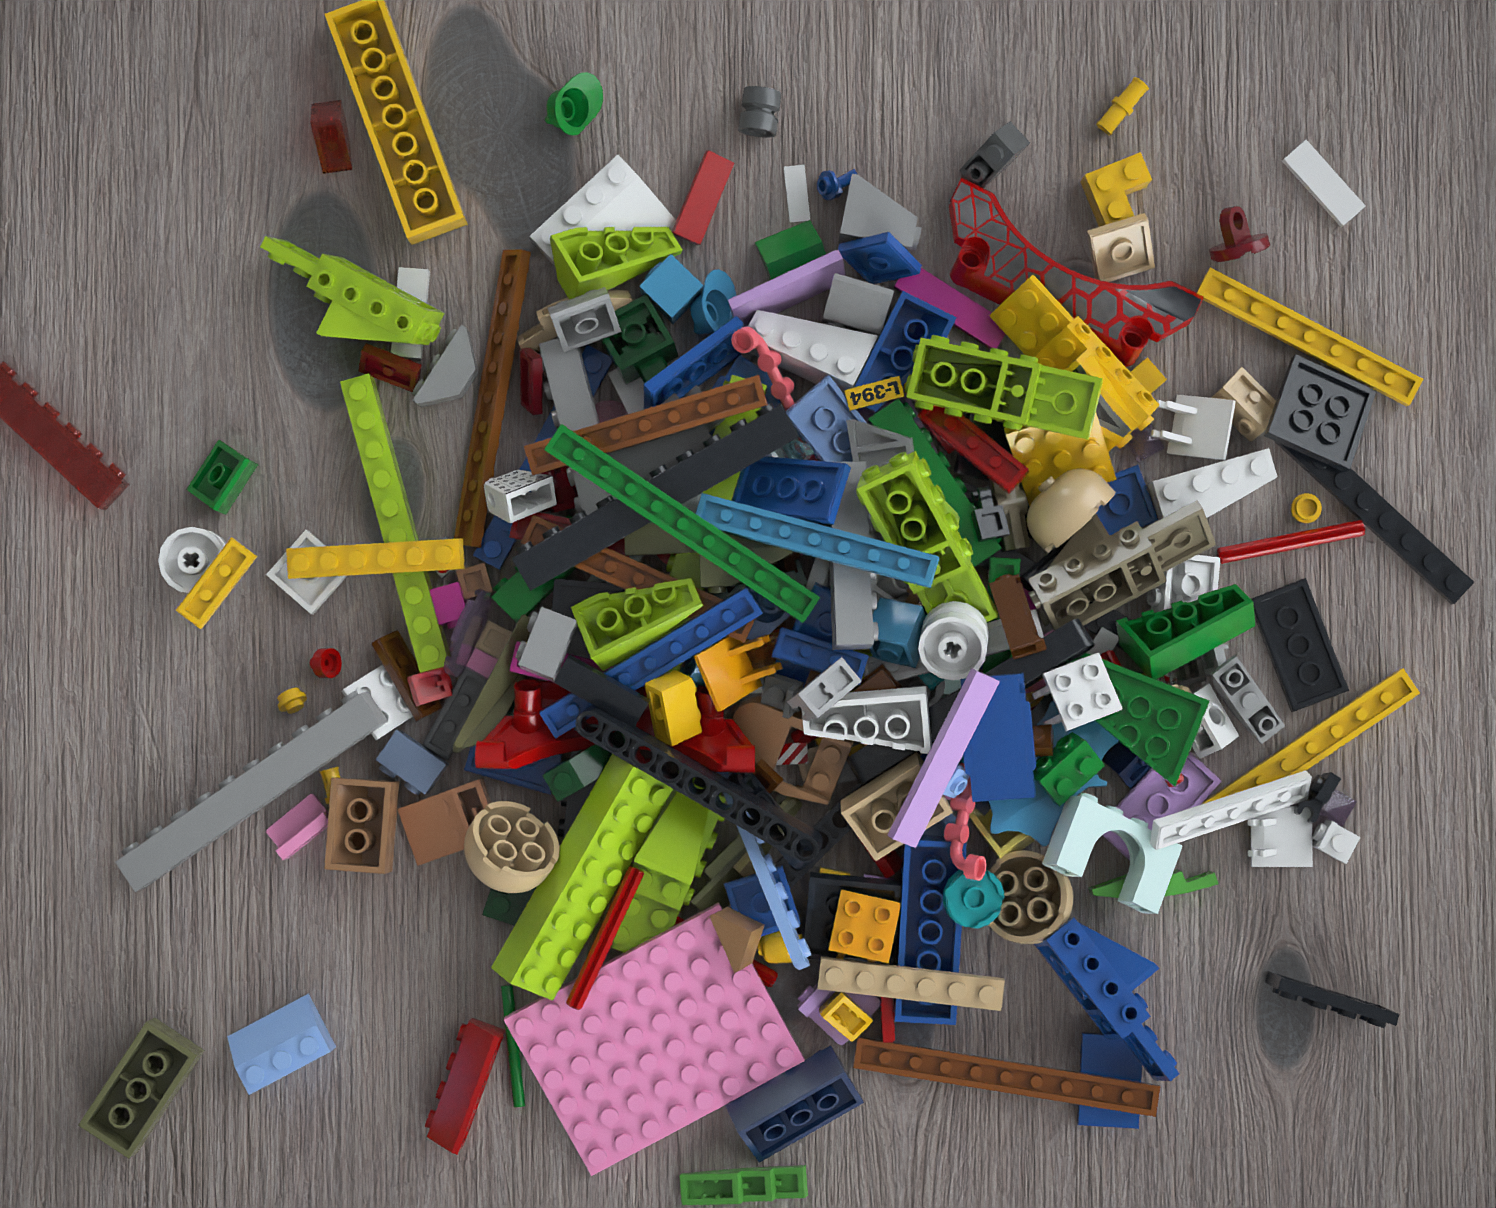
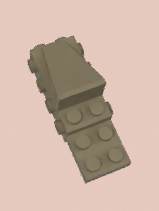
(1099, 563)

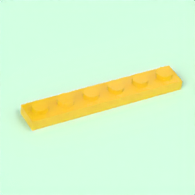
(375, 558)

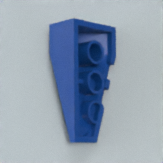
(895, 347)

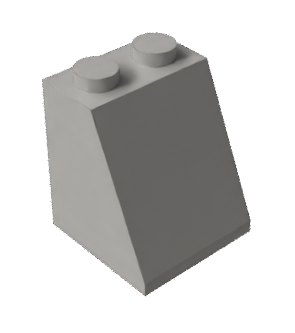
(873, 213)

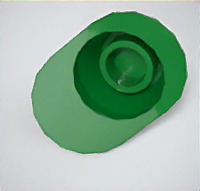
(575, 103)

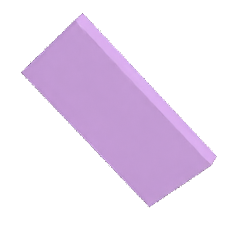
(788, 288)
(1154, 799)

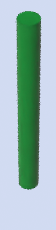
(513, 1050)

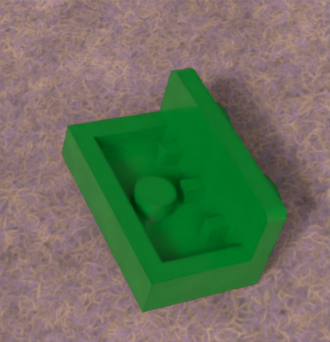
(1067, 769)

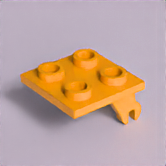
(729, 671)
(864, 927)

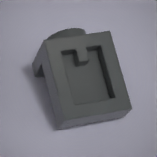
(779, 690)

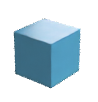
(671, 288)
(898, 632)

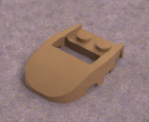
(768, 732)

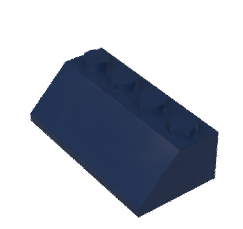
(794, 1104)

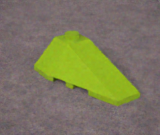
(608, 257)
(628, 621)

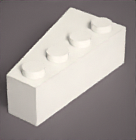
(815, 348)
(1213, 485)
(878, 717)

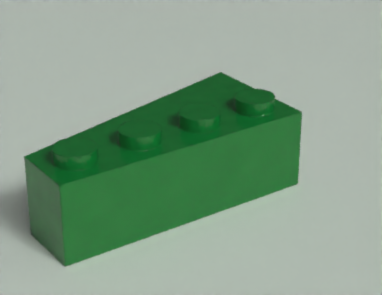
(1186, 630)

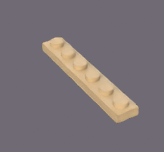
(911, 983)

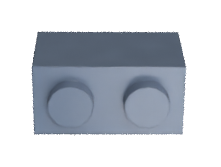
(411, 762)

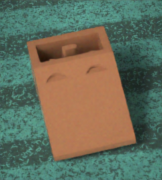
(441, 821)

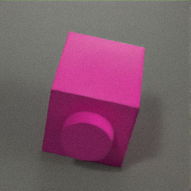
(448, 603)

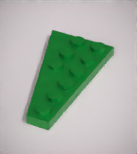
(1155, 720)

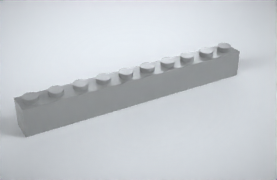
(250, 791)

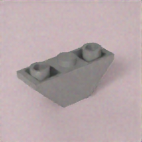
(450, 372)
(1246, 700)

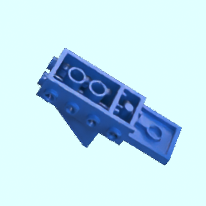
(1102, 981)

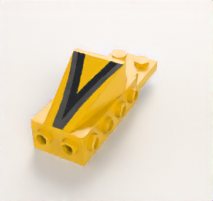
(1058, 340)

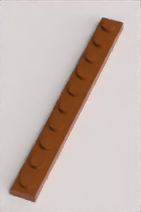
(492, 395)
(1007, 1076)

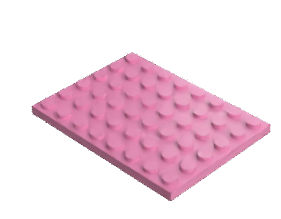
(654, 1043)

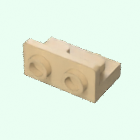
(1252, 403)

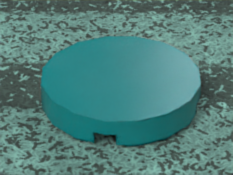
(973, 901)

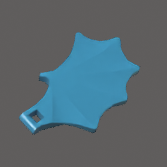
(1040, 814)

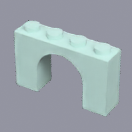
(1079, 829)

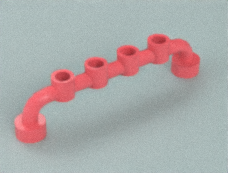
(748, 339)
(958, 833)

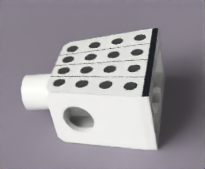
(510, 495)

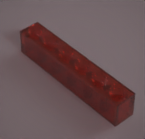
(58, 442)

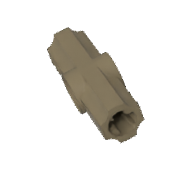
(1015, 509)

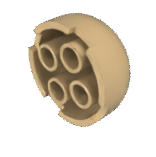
(1066, 506)
(510, 847)
(1022, 915)

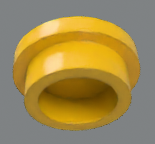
(1306, 508)
(291, 700)

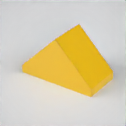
(845, 1015)

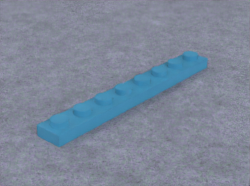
(819, 540)

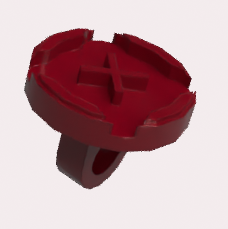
(1237, 237)

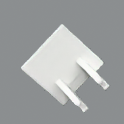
(1199, 426)
(1080, 692)
(385, 695)
(1281, 839)

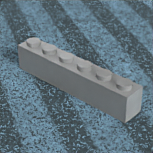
(574, 409)
(851, 587)

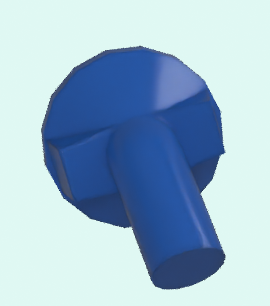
(830, 186)

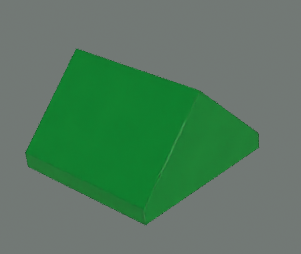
(790, 249)
(222, 477)

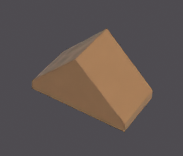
(738, 936)

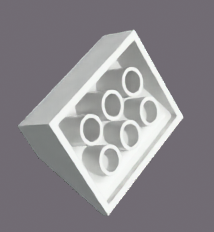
(610, 199)

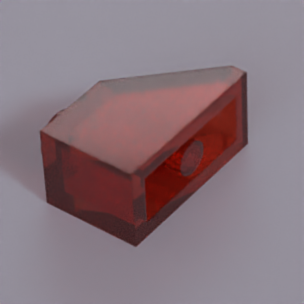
(331, 136)

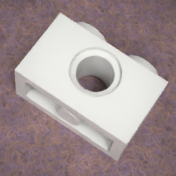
(1216, 727)

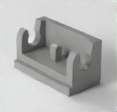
(825, 690)

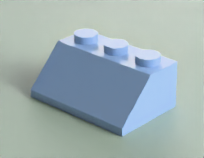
(279, 1044)

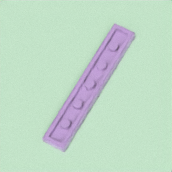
(943, 758)

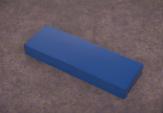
(814, 653)

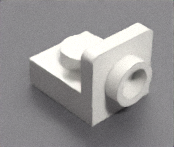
(1334, 840)

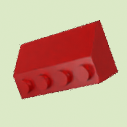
(465, 1084)

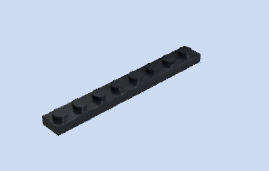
(1388, 526)

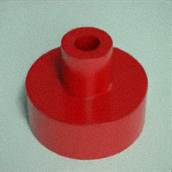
(326, 663)

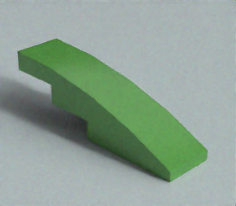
(1176, 886)
(743, 1185)

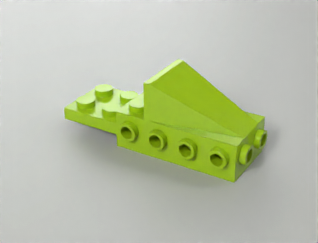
(360, 301)
(1002, 388)
(917, 517)
(669, 862)

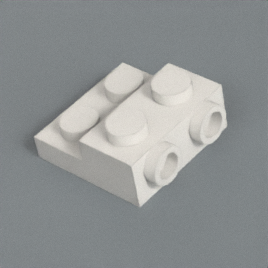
(1186, 582)

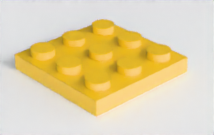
(1055, 453)

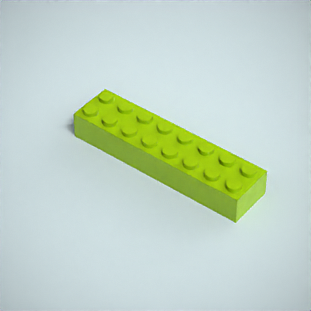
(582, 880)

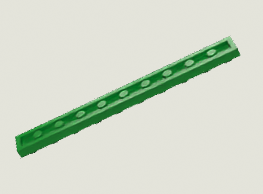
(682, 523)

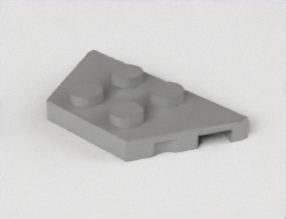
(875, 445)

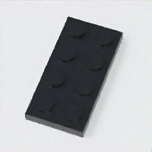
(1340, 1003)

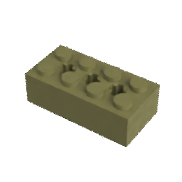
(122, 1088)

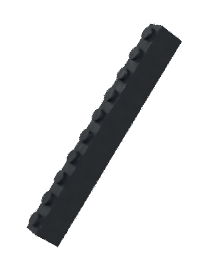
(681, 482)

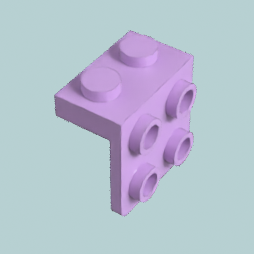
(812, 999)

